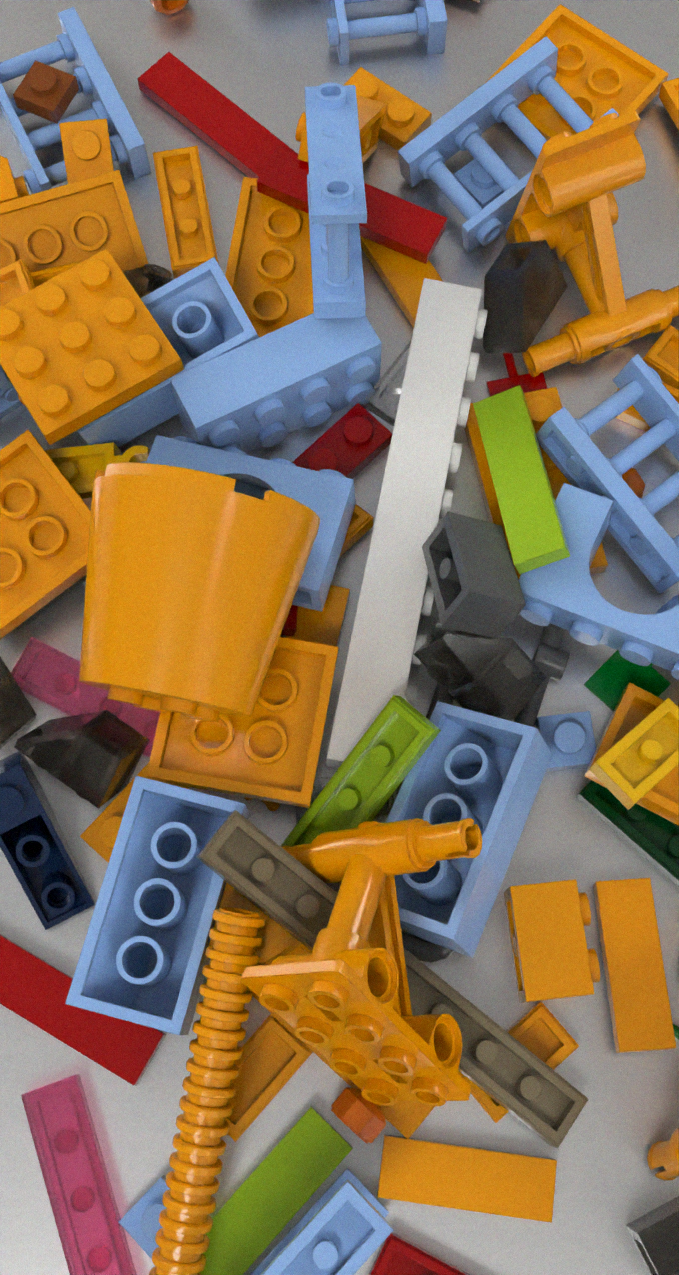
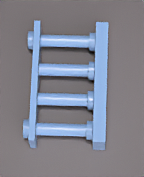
(427, 21)
(92, 79)
(462, 131)
(335, 201)
(585, 467)
(333, 1234)

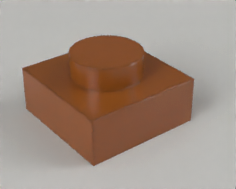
(46, 91)

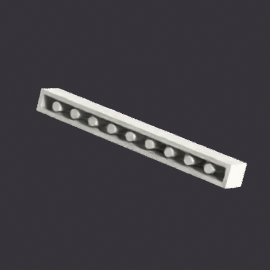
(409, 510)

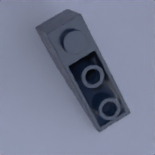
(38, 846)

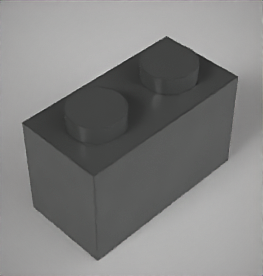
(472, 576)

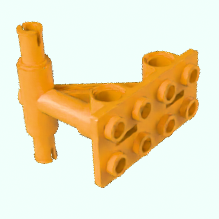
(574, 210)
(354, 984)

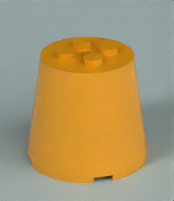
(187, 588)

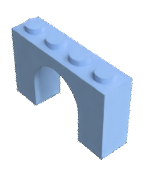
(322, 491)
(568, 598)

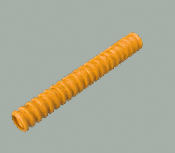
(208, 1091)

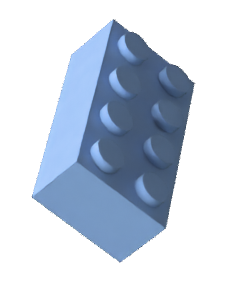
(279, 383)

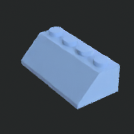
(201, 323)
(475, 771)
(154, 910)

